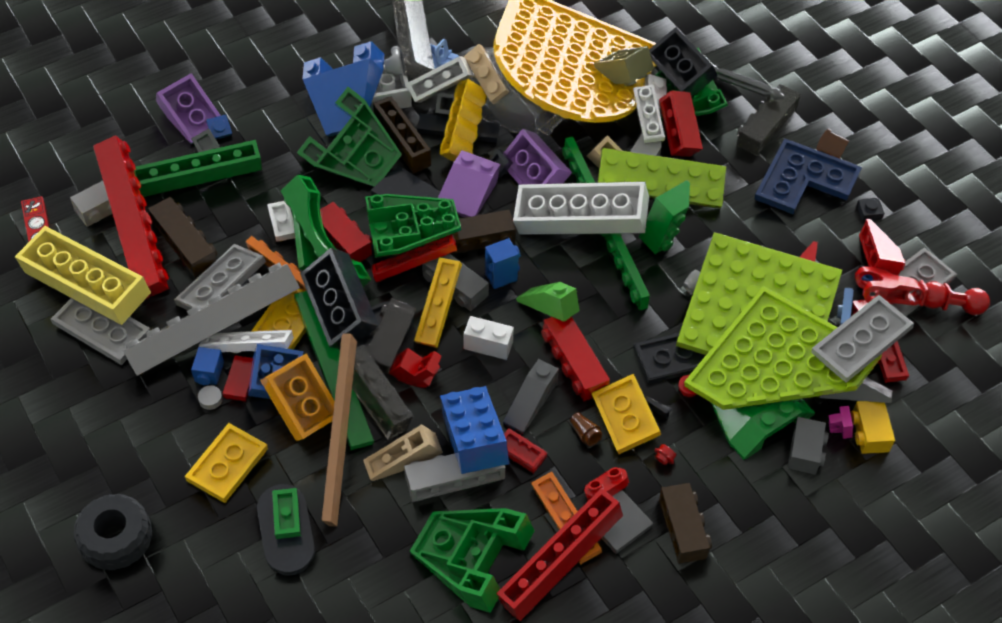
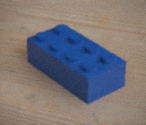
(474, 430)

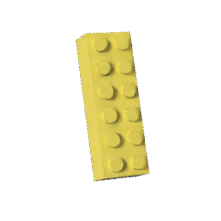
(83, 275)

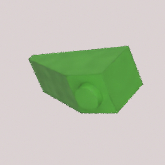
(552, 299)

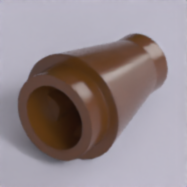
(586, 429)

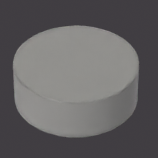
(210, 397)

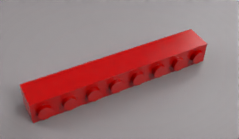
(130, 213)

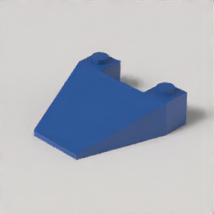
(328, 84)

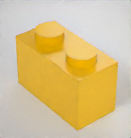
(872, 427)

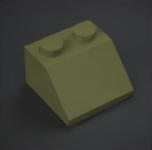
(626, 65)

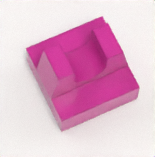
(841, 422)

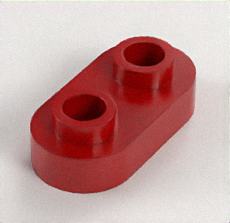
(611, 481)

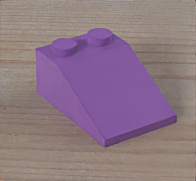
(187, 106)
(470, 183)

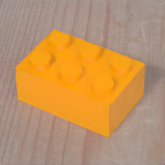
(300, 397)

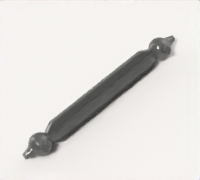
(748, 83)

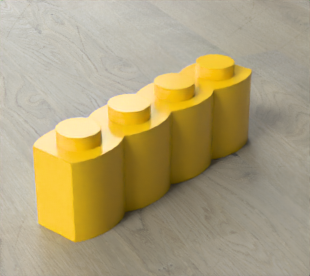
(463, 119)

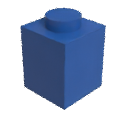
(207, 366)

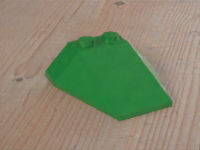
(751, 425)

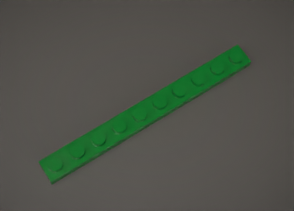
(614, 241)

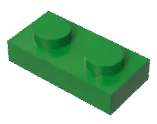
(286, 513)

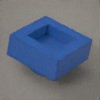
(219, 126)

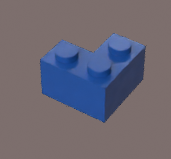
(266, 361)

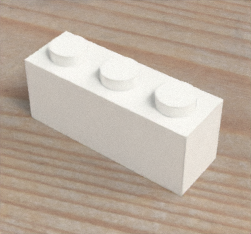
(439, 79)

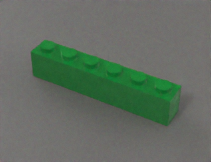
(198, 168)

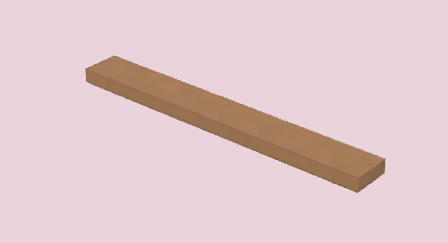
(339, 430)

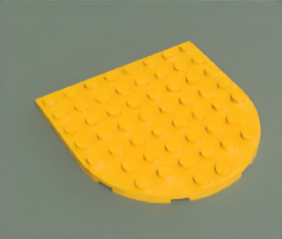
(551, 55)

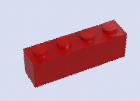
(575, 356)

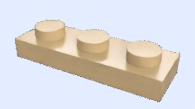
(486, 74)

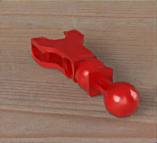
(931, 295)

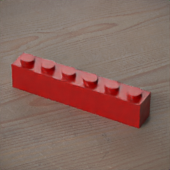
(560, 554)

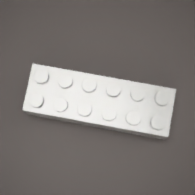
(581, 208)

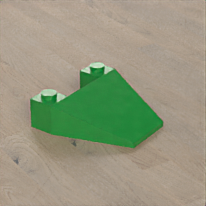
(360, 149)
(465, 544)

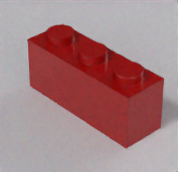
(680, 123)
(345, 233)

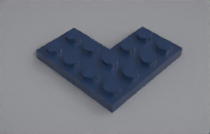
(799, 167)

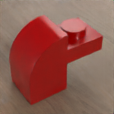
(414, 369)

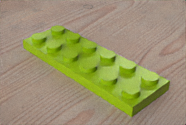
(664, 174)

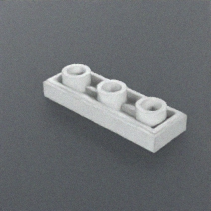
(650, 122)

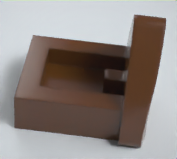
(832, 144)

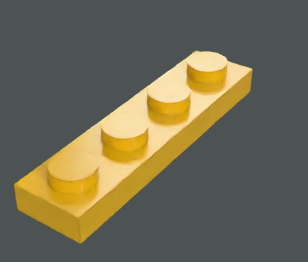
(438, 302)

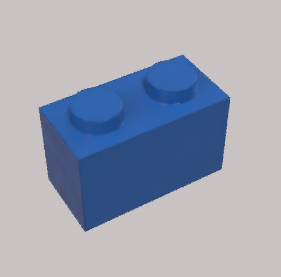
(502, 263)

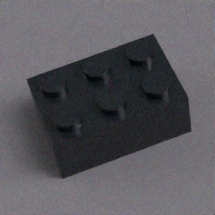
(681, 63)

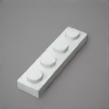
(247, 341)

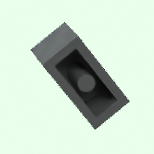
(807, 445)

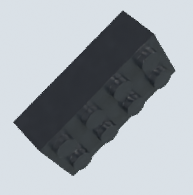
(338, 297)

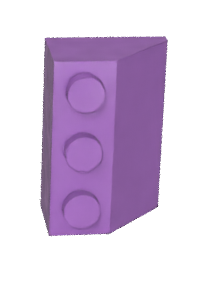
(535, 161)

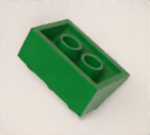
(666, 217)

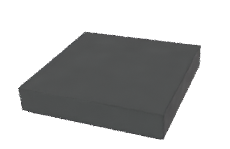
(629, 527)

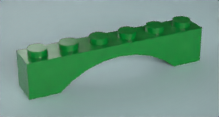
(304, 202)

